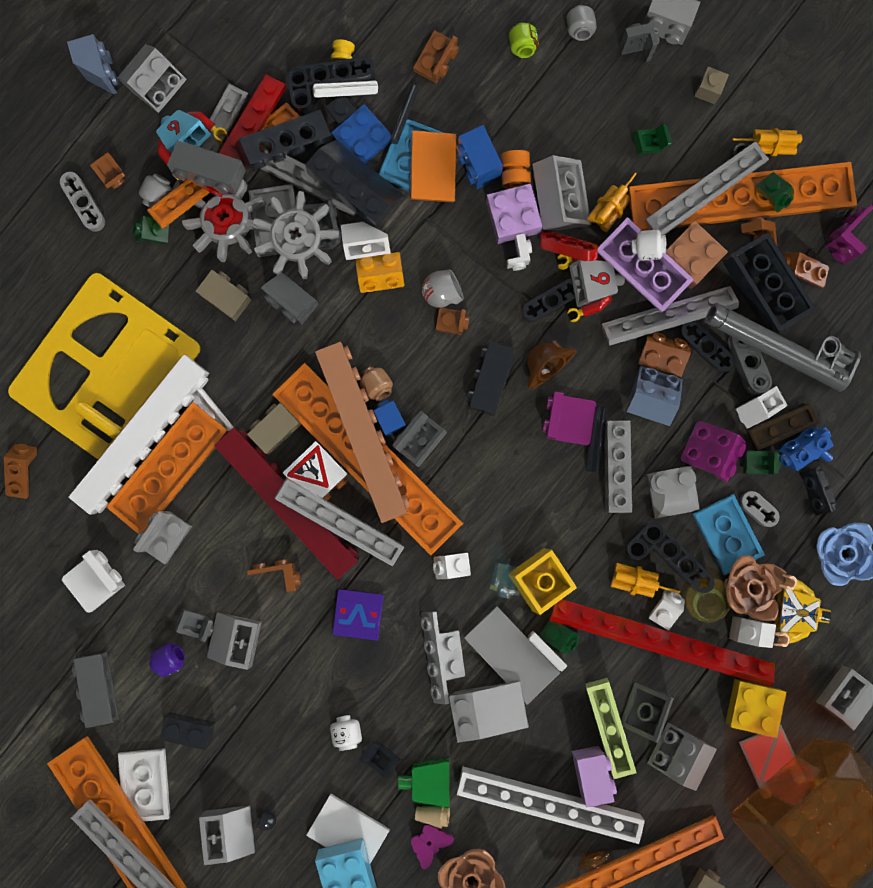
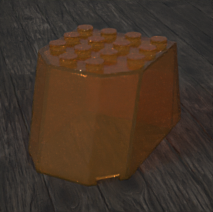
(814, 817)

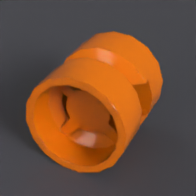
(515, 166)

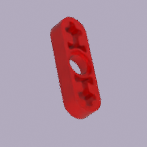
(569, 246)

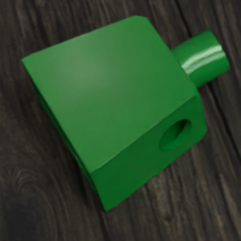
(428, 782)

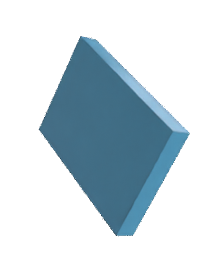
(397, 161)
(727, 532)

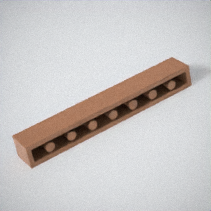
(361, 432)

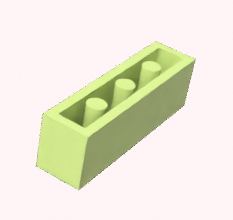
(610, 728)

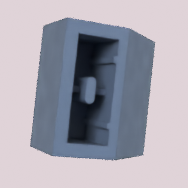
(93, 62)
(655, 395)

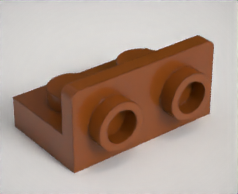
(435, 56)

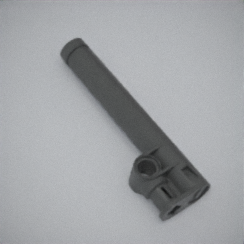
(830, 366)

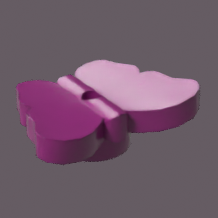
(424, 850)

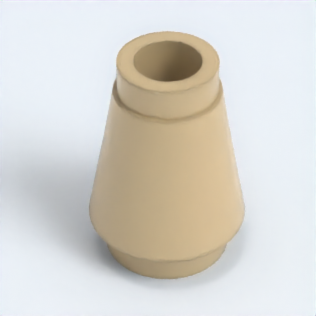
(433, 815)

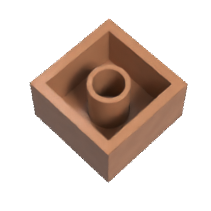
(696, 252)

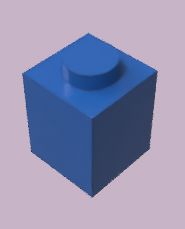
(389, 417)

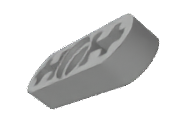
(74, 196)

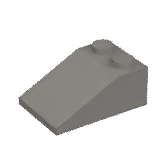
(488, 711)

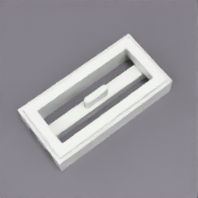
(546, 651)

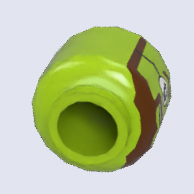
(523, 40)

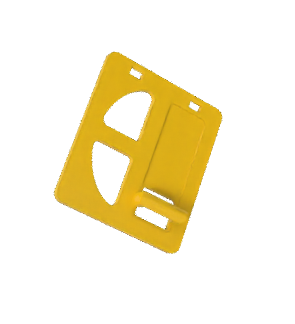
(119, 379)

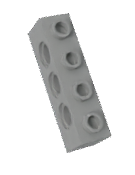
(617, 467)

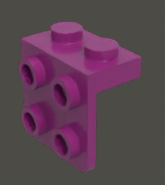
(843, 243)
(569, 419)
(714, 450)

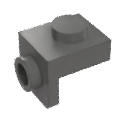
(194, 625)

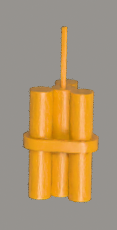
(776, 141)
(610, 206)
(636, 580)

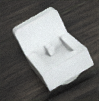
(523, 249)
(451, 566)
(668, 609)

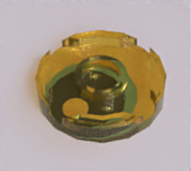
(707, 606)

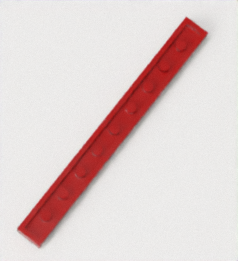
(663, 642)

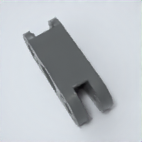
(750, 375)

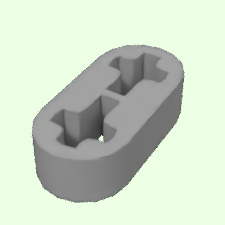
(762, 505)

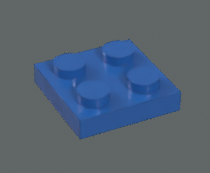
(362, 134)

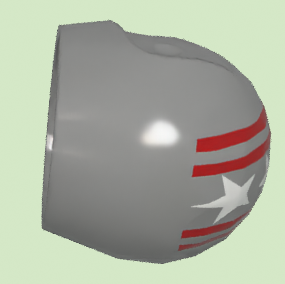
(442, 289)

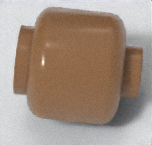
(376, 383)

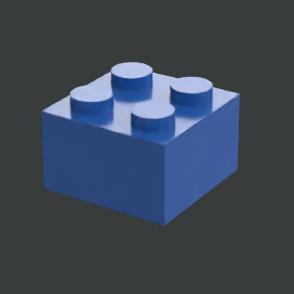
(479, 157)

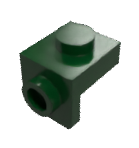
(652, 140)
(776, 191)
(149, 230)
(761, 462)
(560, 637)

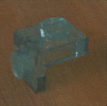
(502, 582)

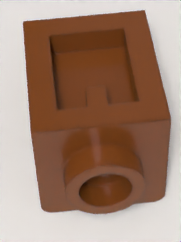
(452, 321)

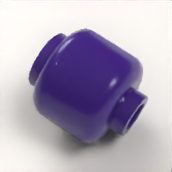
(167, 659)

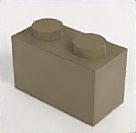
(224, 295)
(273, 428)

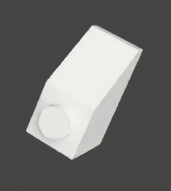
(363, 241)
(761, 407)
(752, 632)

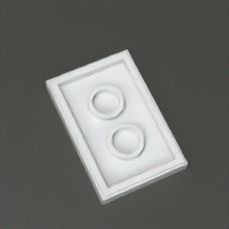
(146, 782)
(343, 823)

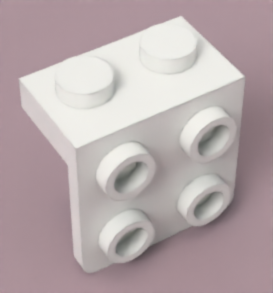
(93, 580)

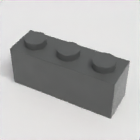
(206, 168)
(95, 689)

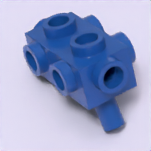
(807, 447)

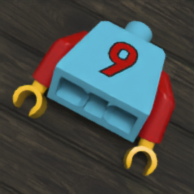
(187, 128)

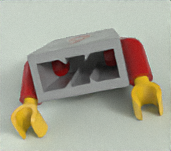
(592, 283)

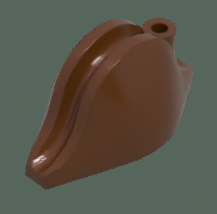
(546, 361)

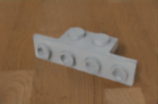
(443, 656)

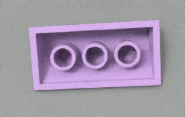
(656, 280)

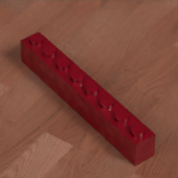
(266, 481)

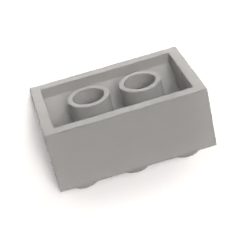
(561, 193)

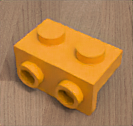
(379, 272)

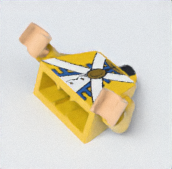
(797, 612)

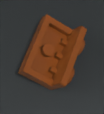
(665, 354)

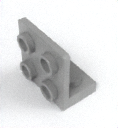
(162, 535)

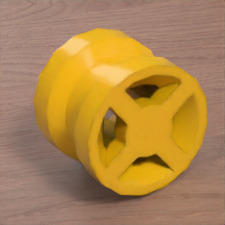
(342, 50)

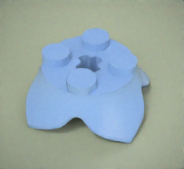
(858, 565)

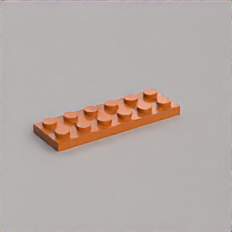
(167, 468)

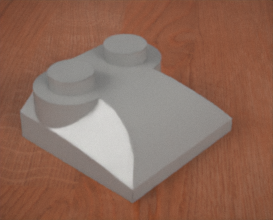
(673, 491)

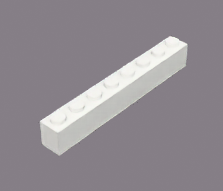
(139, 435)
(549, 805)

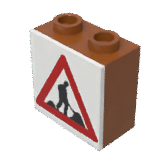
(317, 472)

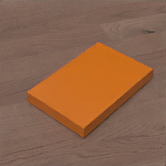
(432, 166)

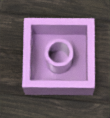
(513, 213)
(593, 776)

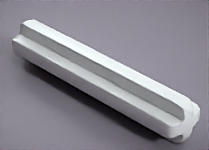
(345, 88)

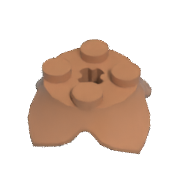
(765, 581)
(471, 863)

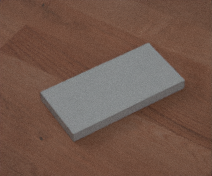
(511, 654)

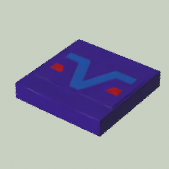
(358, 614)

